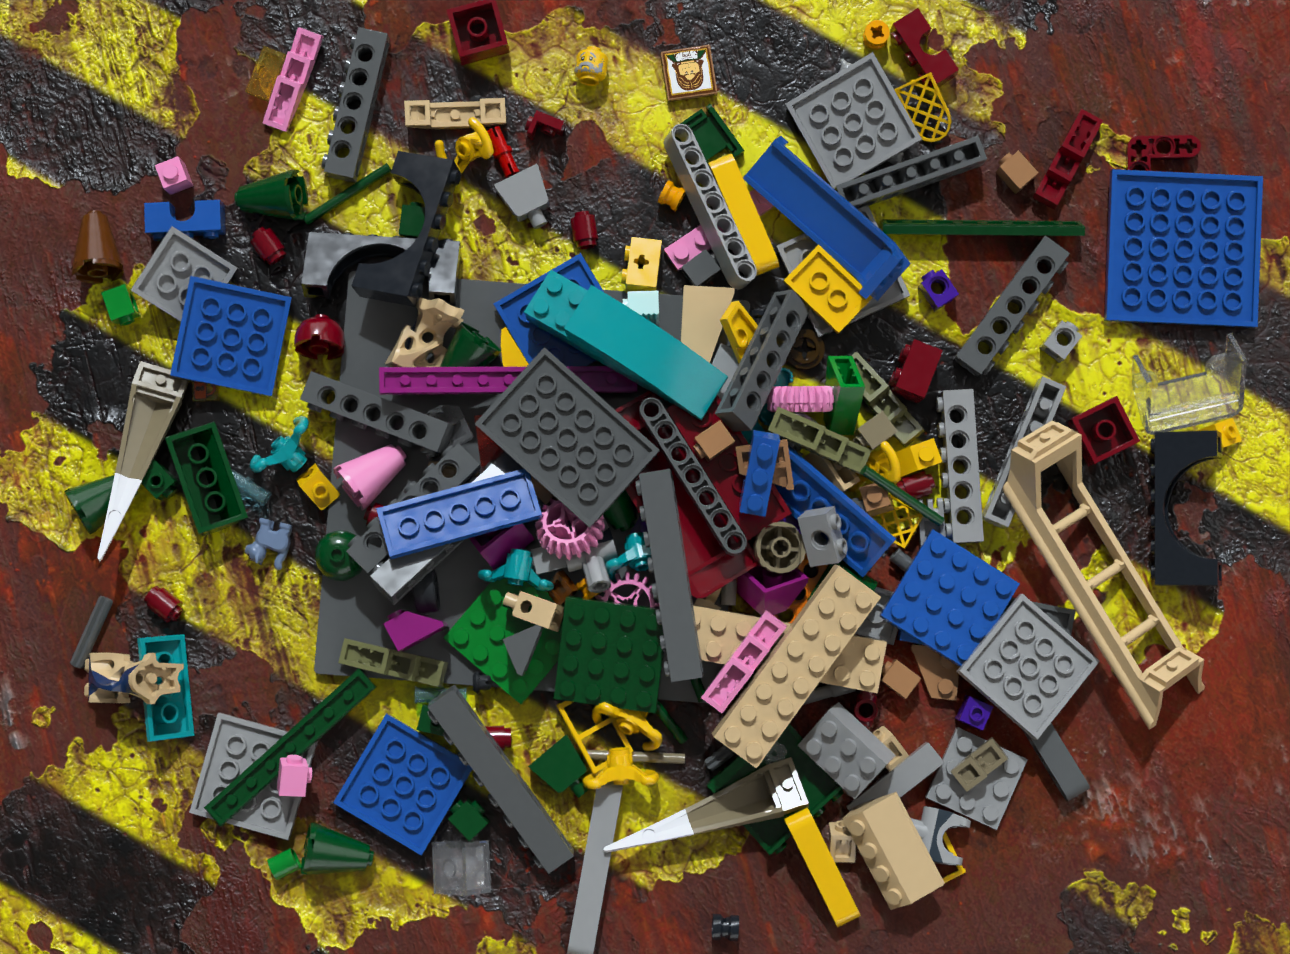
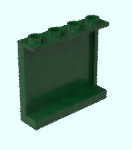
(815, 782)

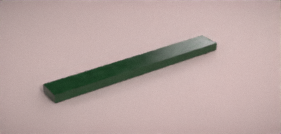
(982, 227)
(294, 742)

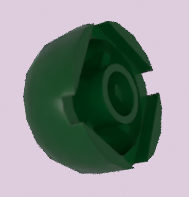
(333, 558)

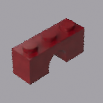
(907, 34)

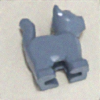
(268, 539)

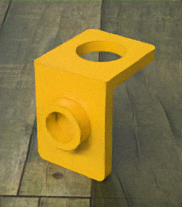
(1229, 431)
(317, 487)

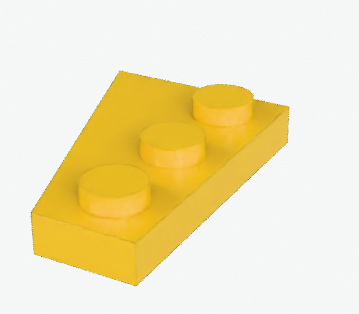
(738, 327)

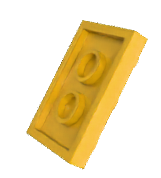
(827, 289)

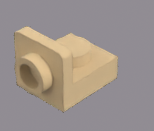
(892, 743)
(841, 843)

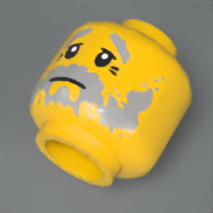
(591, 66)

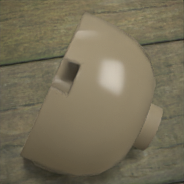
(779, 548)

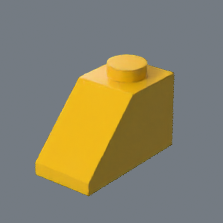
(918, 457)

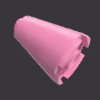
(370, 473)

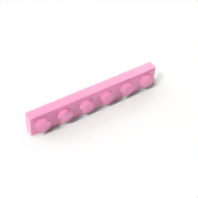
(696, 241)

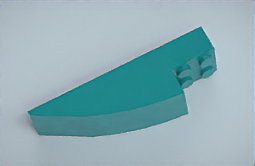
(625, 343)

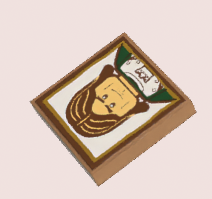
(689, 73)

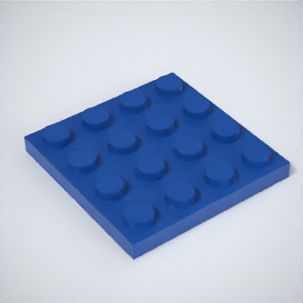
(230, 336)
(529, 336)
(948, 598)
(403, 784)

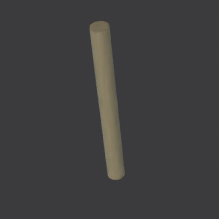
(650, 757)

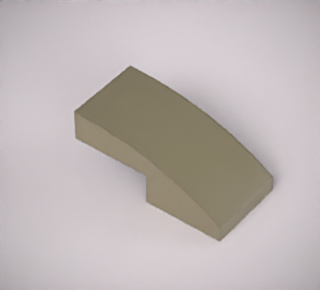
(979, 764)

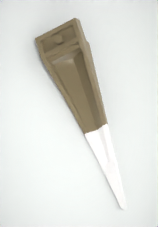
(150, 412)
(755, 798)

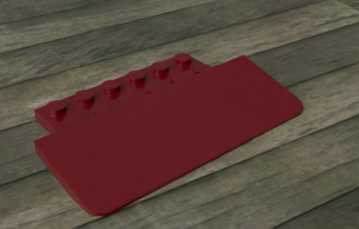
(706, 561)

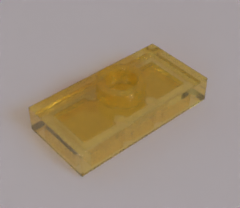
(265, 73)

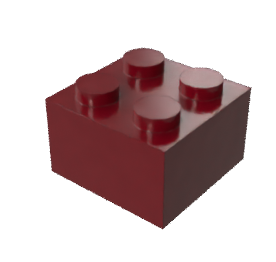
(478, 31)
(916, 371)
(1103, 431)

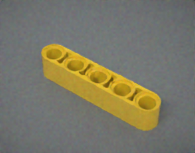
(744, 213)
(822, 867)

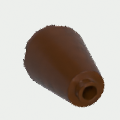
(96, 250)

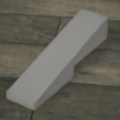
(903, 776)

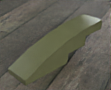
(881, 398)
(819, 440)
(393, 662)

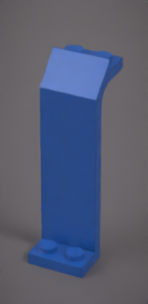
(828, 219)

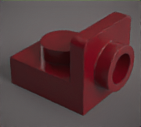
(548, 124)

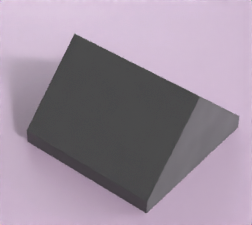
(522, 647)

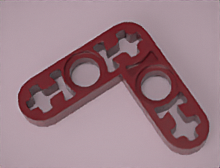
(1150, 152)

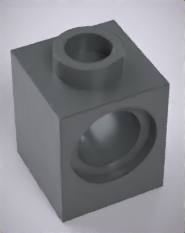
(701, 268)

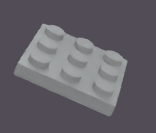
(168, 272)
(988, 798)

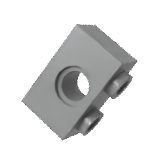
(818, 549)

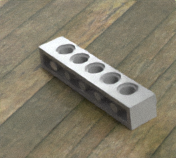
(962, 402)
(1037, 413)

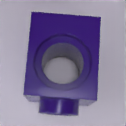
(937, 300)
(974, 712)

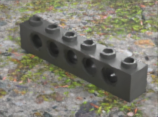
(364, 42)
(913, 173)
(1045, 252)
(762, 361)
(319, 387)
(451, 456)

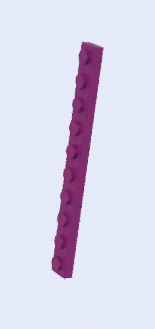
(486, 380)

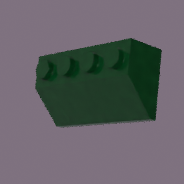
(206, 479)

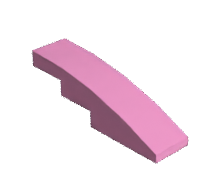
(293, 79)
(743, 661)

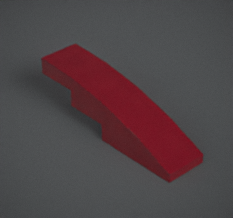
(1067, 159)

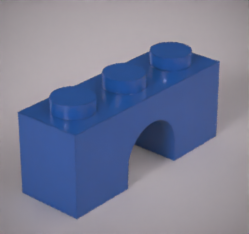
(206, 221)
(759, 473)

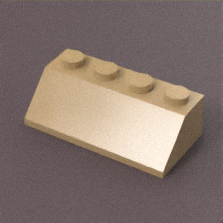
(893, 850)

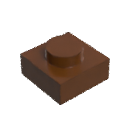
(562, 588)

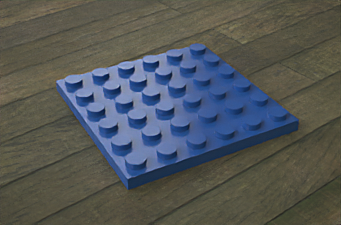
(1183, 248)

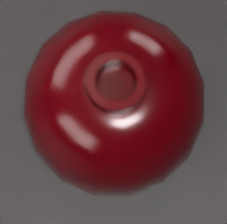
(319, 336)

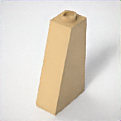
(701, 317)

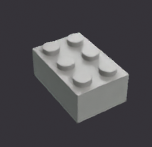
(846, 750)

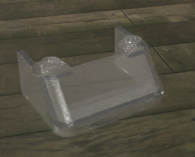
(1192, 398)

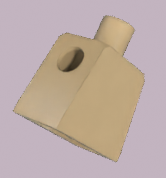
(542, 613)

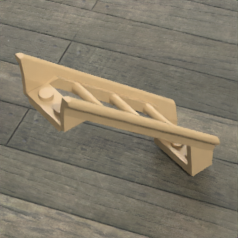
(1063, 446)

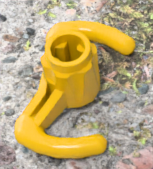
(469, 146)
(883, 462)
(629, 722)
(620, 770)

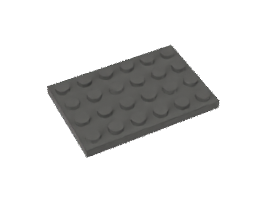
(567, 437)

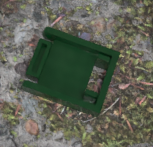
(712, 134)

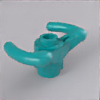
(285, 450)
(635, 556)
(517, 571)

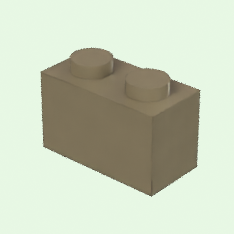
(874, 431)

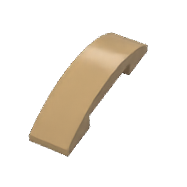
(454, 114)

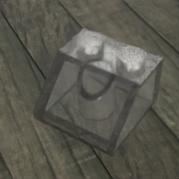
(461, 867)

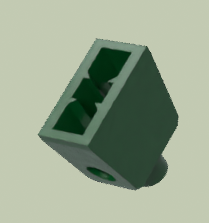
(562, 767)

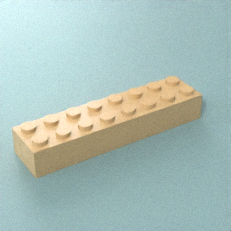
(723, 631)
(795, 665)

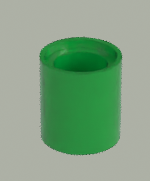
(284, 863)

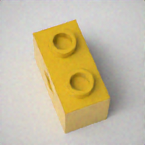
(642, 252)

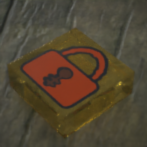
(204, 392)

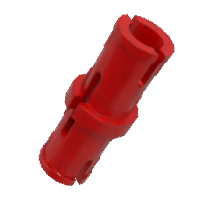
(503, 152)

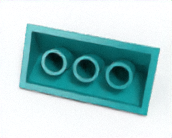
(172, 712)

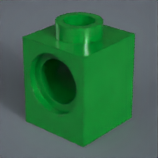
(121, 305)

